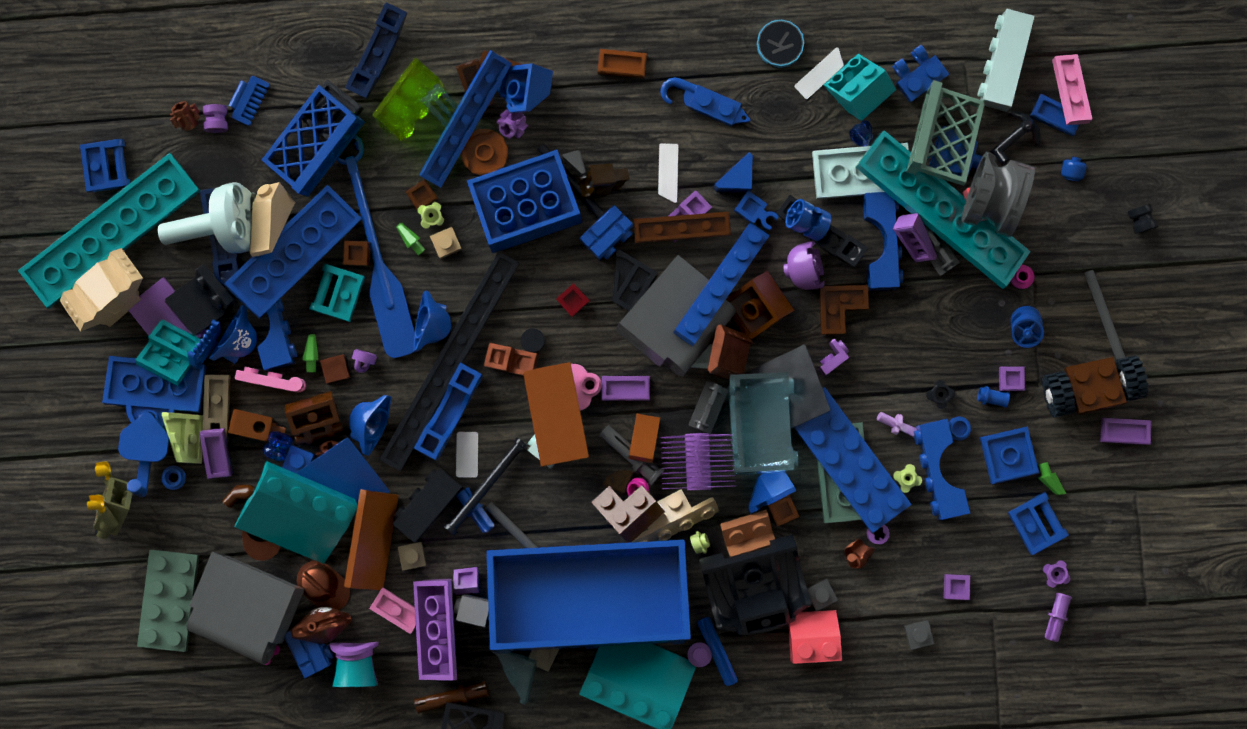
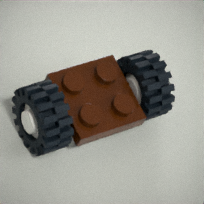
(1095, 386)

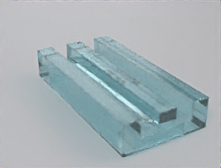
(432, 96)

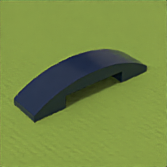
(377, 51)
(224, 263)

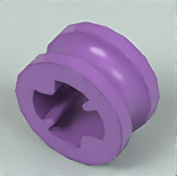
(885, 530)

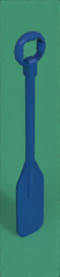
(385, 289)

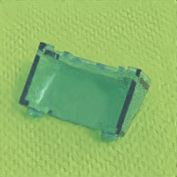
(761, 423)

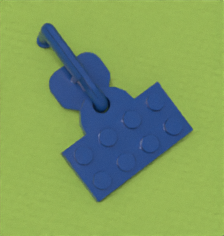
(145, 395)

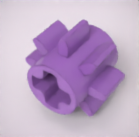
(512, 124)

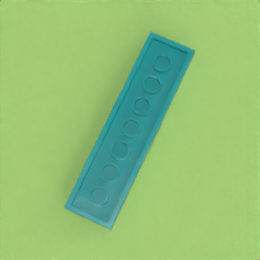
(941, 210)
(109, 228)

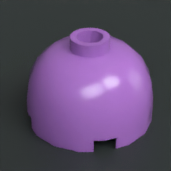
(805, 266)

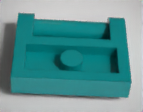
(344, 295)

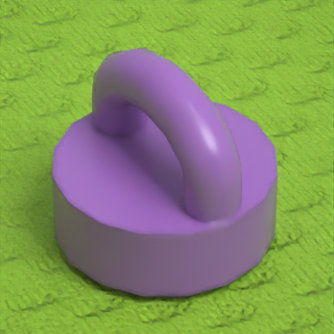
(363, 356)

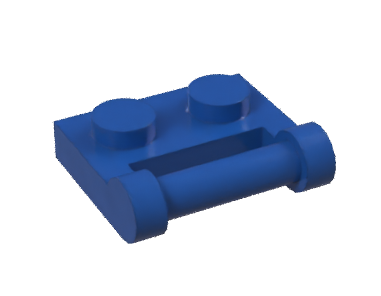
(97, 168)
(1032, 529)

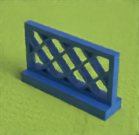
(324, 156)

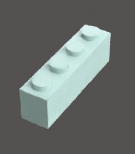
(1006, 59)

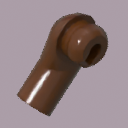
(237, 493)

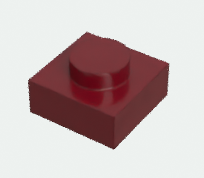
(572, 300)

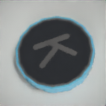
(780, 43)

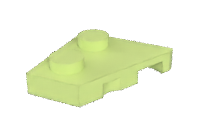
(184, 436)

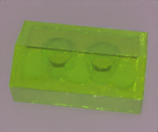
(403, 104)

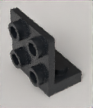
(200, 301)

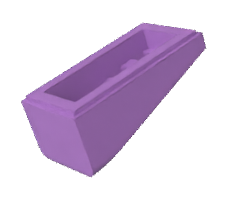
(913, 224)

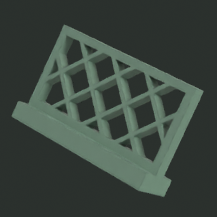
(925, 134)

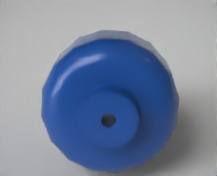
(1073, 169)

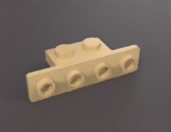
(677, 517)

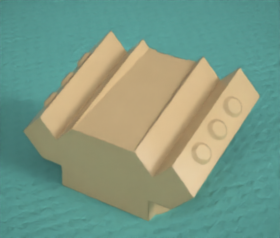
(103, 292)

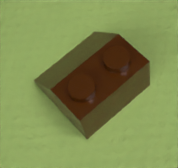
(759, 305)

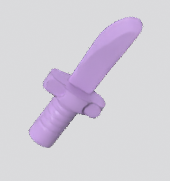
(896, 424)

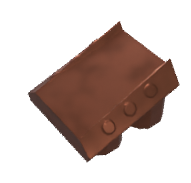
(729, 352)

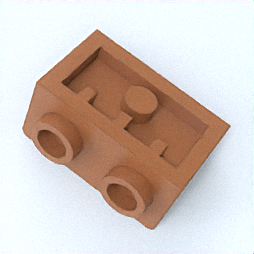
(747, 533)

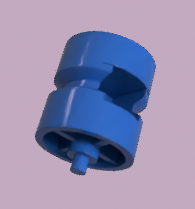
(808, 219)
(1027, 326)

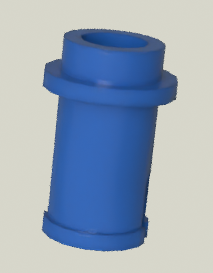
(993, 397)

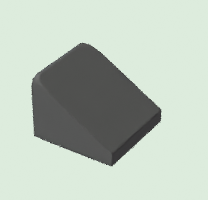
(575, 161)

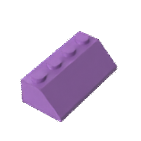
(435, 629)

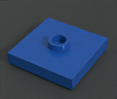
(1009, 455)

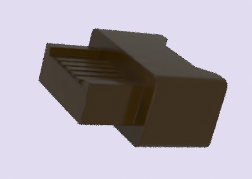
(602, 180)

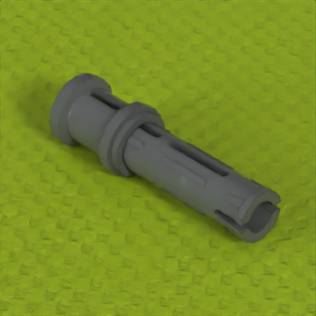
(622, 446)

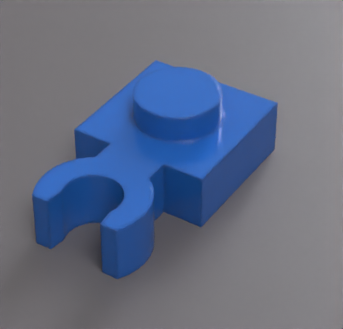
(753, 208)

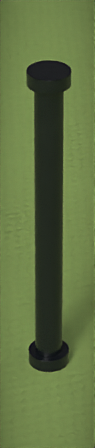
(485, 486)

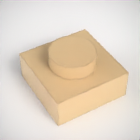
(445, 242)

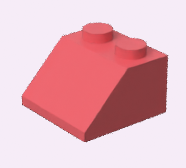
(815, 637)

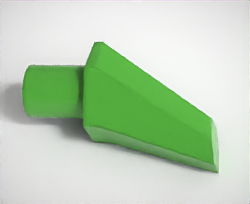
(410, 238)
(311, 353)
(1050, 479)

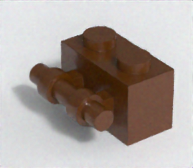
(312, 414)

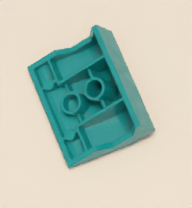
(297, 513)
(639, 682)

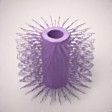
(697, 460)

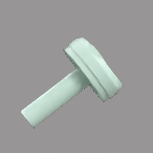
(227, 218)

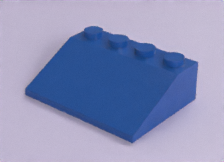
(524, 201)

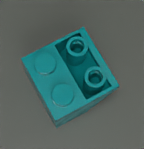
(860, 86)

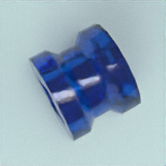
(277, 446)

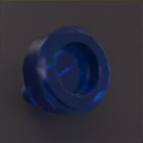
(861, 133)

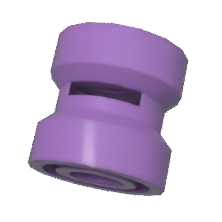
(215, 118)

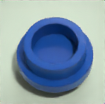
(959, 428)

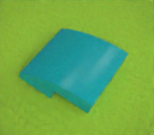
(167, 352)

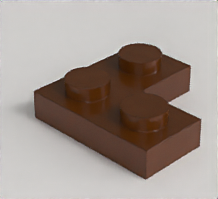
(835, 301)

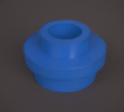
(166, 477)

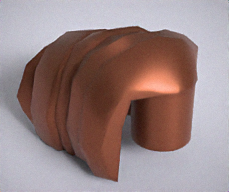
(858, 554)

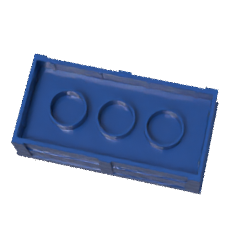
(588, 596)

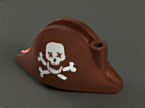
(321, 625)

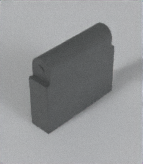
(661, 309)
(243, 607)

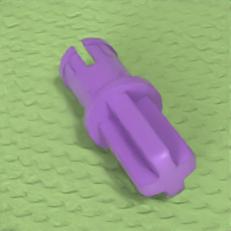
(1057, 617)

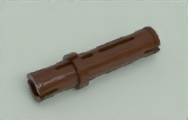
(461, 694)

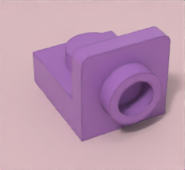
(831, 362)

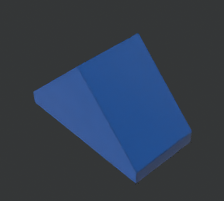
(737, 178)

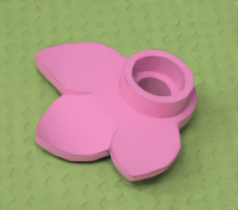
(580, 378)

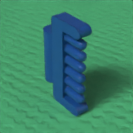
(242, 98)
(206, 345)

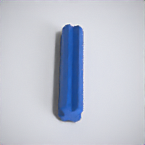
(717, 650)

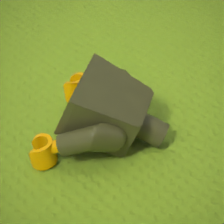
(112, 505)

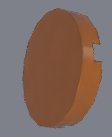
(484, 152)

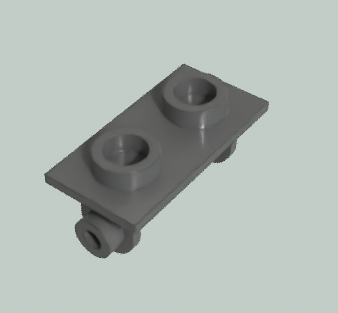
(945, 257)
(708, 407)

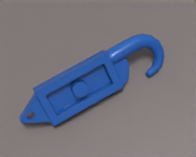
(707, 102)

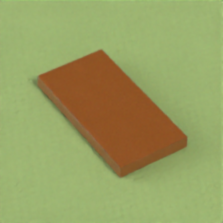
(555, 414)
(371, 540)

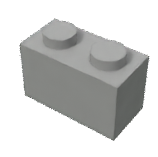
(472, 610)

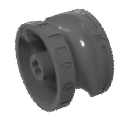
(998, 194)

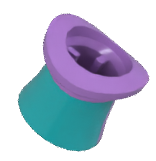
(354, 664)

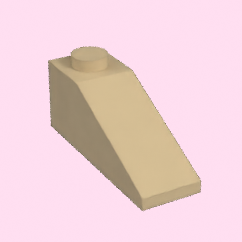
(269, 217)

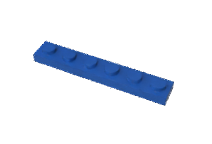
(465, 118)
(721, 284)

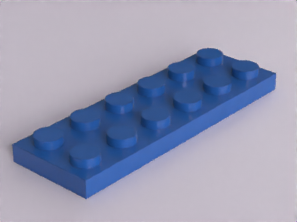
(298, 249)
(853, 466)

